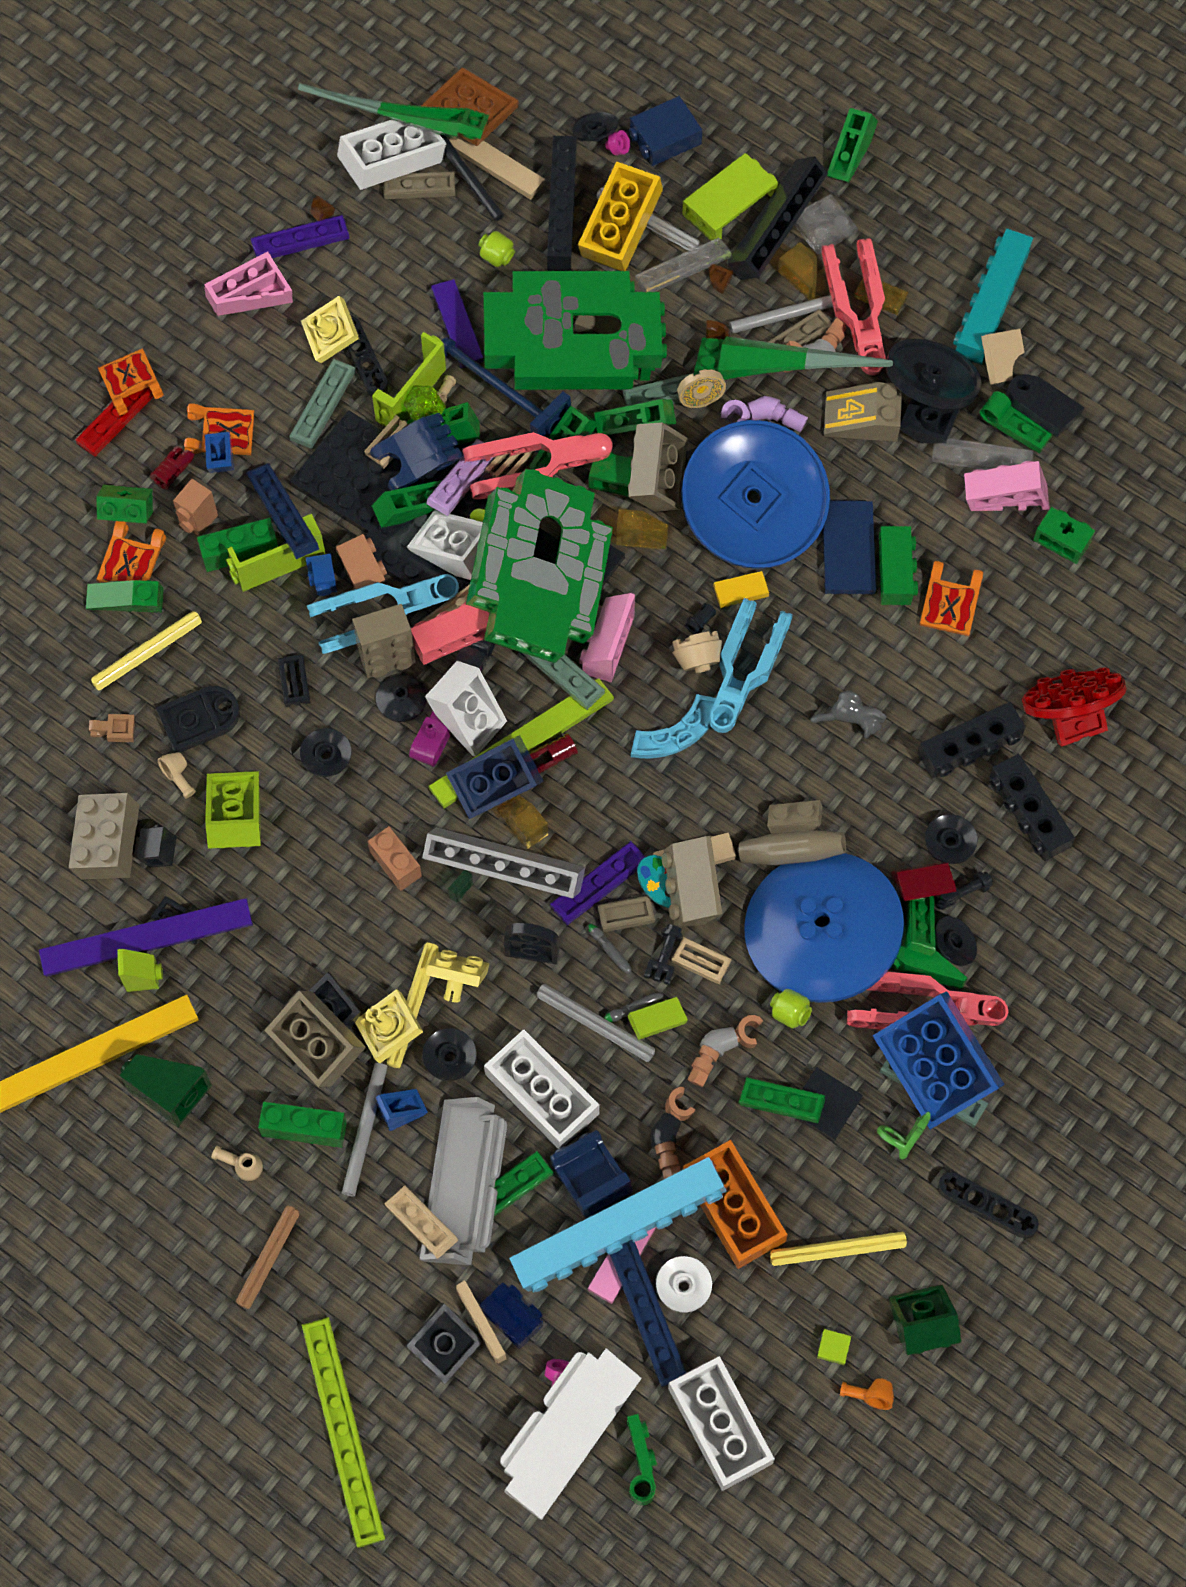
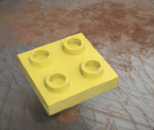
(329, 329)
(457, 971)
(388, 1026)

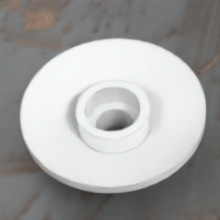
(684, 1270)

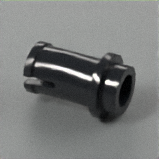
(700, 618)

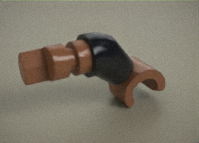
(664, 1133)

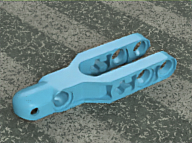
(411, 597)
(733, 691)

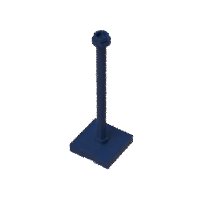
(544, 421)

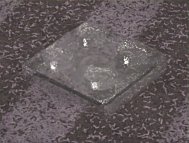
(825, 224)

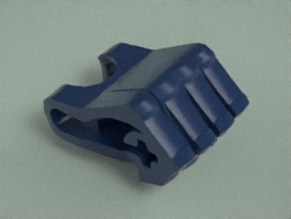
(420, 448)

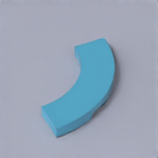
(678, 737)

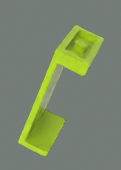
(728, 195)
(426, 375)
(271, 563)

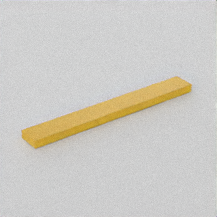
(96, 1052)

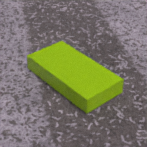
(657, 1018)

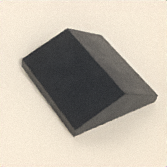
(928, 423)
(336, 999)
(443, 1343)

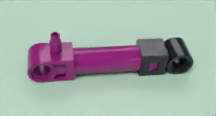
(433, 733)

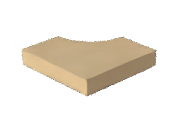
(1000, 354)

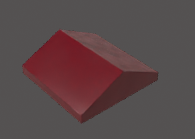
(924, 881)

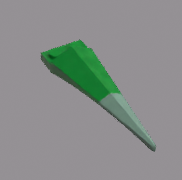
(434, 119)
(747, 357)

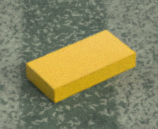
(734, 590)

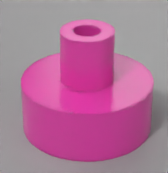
(618, 143)
(554, 1369)

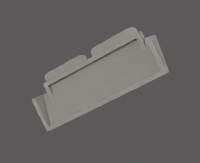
(465, 1176)

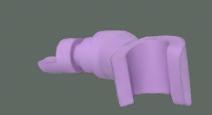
(765, 408)

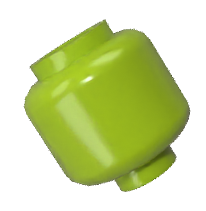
(496, 249)
(791, 1008)

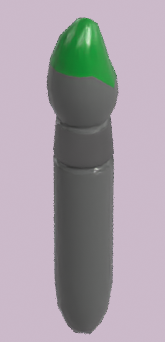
(598, 935)
(617, 1014)

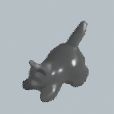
(851, 710)

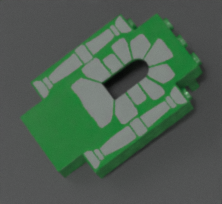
(530, 599)

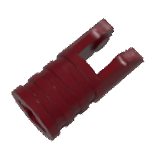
(171, 467)
(556, 751)

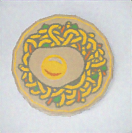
(701, 389)

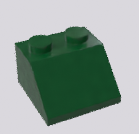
(925, 1319)

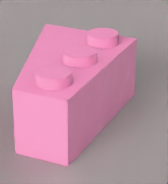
(249, 287)
(1007, 486)

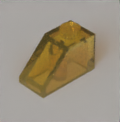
(800, 269)
(640, 530)
(524, 820)

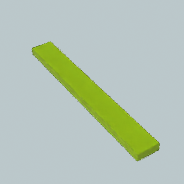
(534, 735)
(343, 1433)

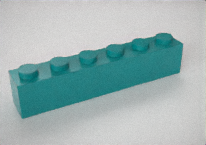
(994, 294)

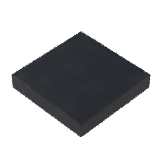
(838, 1104)

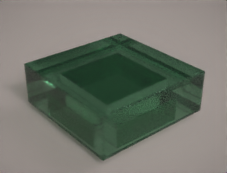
(460, 886)

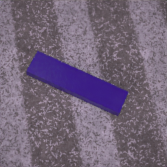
(301, 237)
(456, 319)
(599, 883)

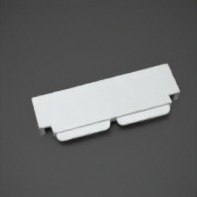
(557, 1442)

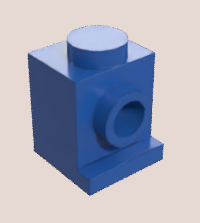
(321, 574)

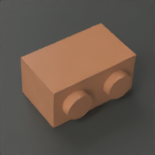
(195, 508)
(360, 562)
(394, 858)

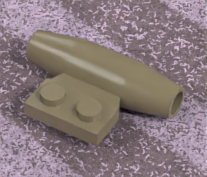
(793, 837)

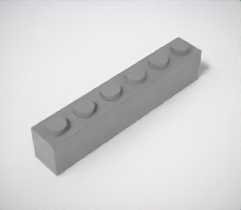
(504, 862)

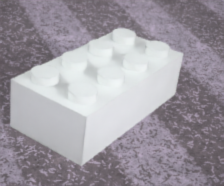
(388, 152)
(541, 1089)
(721, 1423)

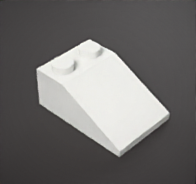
(448, 543)
(467, 706)

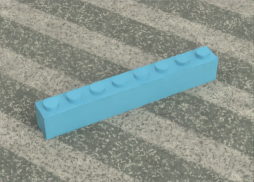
(617, 1225)

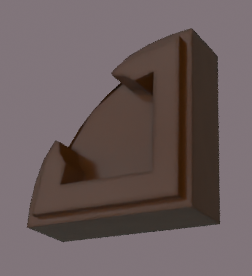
(321, 209)
(719, 277)
(716, 330)

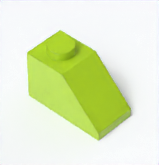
(138, 970)

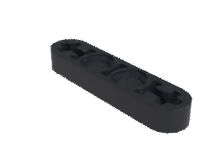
(367, 355)
(990, 1200)

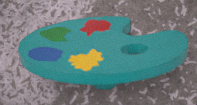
(653, 879)

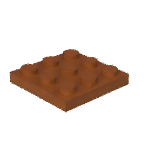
(472, 92)

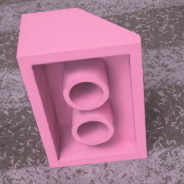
(609, 637)

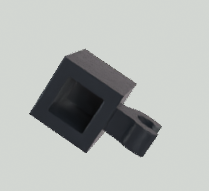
(155, 846)

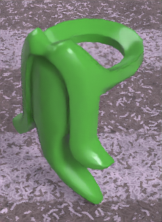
(904, 1143)

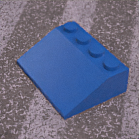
(938, 1059)

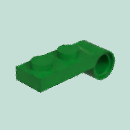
(1010, 421)
(645, 1459)

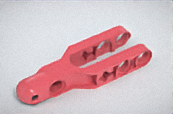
(865, 333)
(564, 454)
(973, 1007)

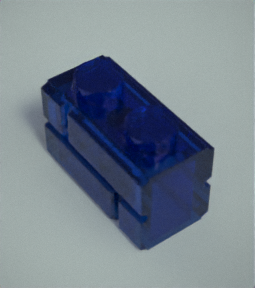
(512, 1315)

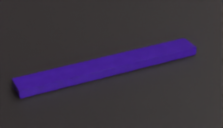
(146, 937)

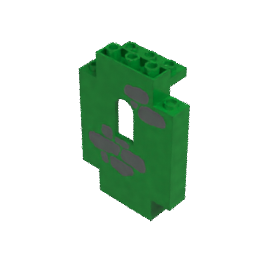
(535, 334)

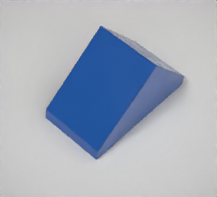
(219, 452)
(400, 1107)

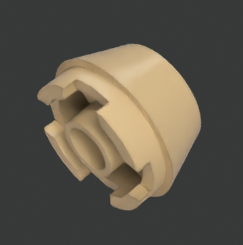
(698, 651)

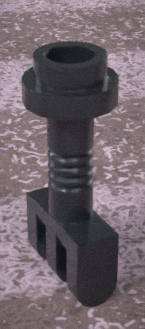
(981, 881)
(671, 934)

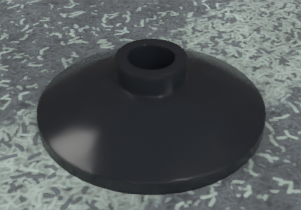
(595, 126)
(401, 708)
(321, 742)
(955, 829)
(955, 941)
(449, 1042)

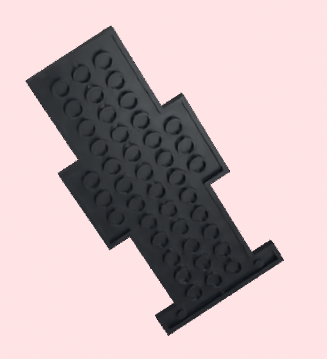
(351, 482)

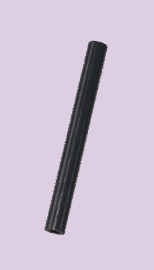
(472, 181)

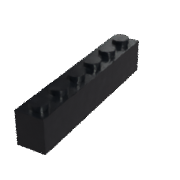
(562, 203)
(777, 218)

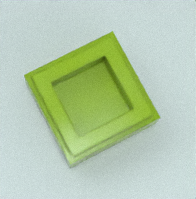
(834, 1347)

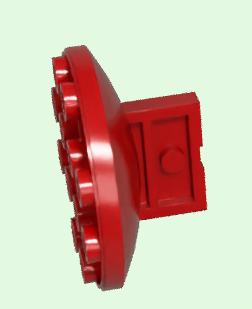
(1075, 703)

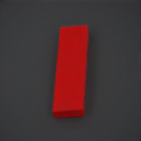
(110, 423)

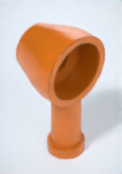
(878, 1395)

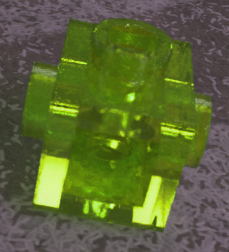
(423, 402)

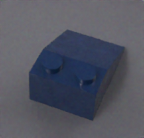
(494, 777)

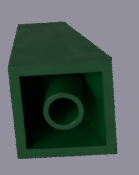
(165, 1085)

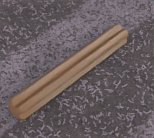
(267, 1257)

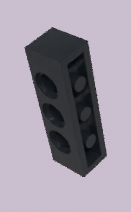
(1002, 718)
(1017, 772)

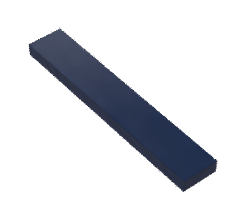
(282, 511)
(648, 1313)

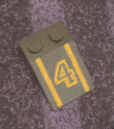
(864, 412)

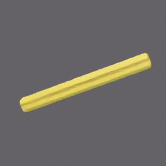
(146, 650)
(415, 995)
(838, 1248)

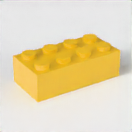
(620, 216)

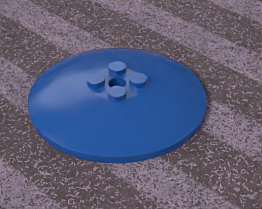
(763, 460)
(831, 959)

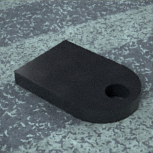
(1043, 403)
(197, 717)
(531, 943)

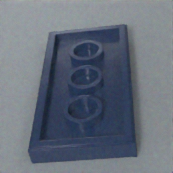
(849, 548)

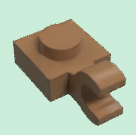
(117, 728)

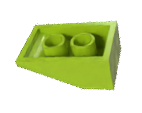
(233, 810)

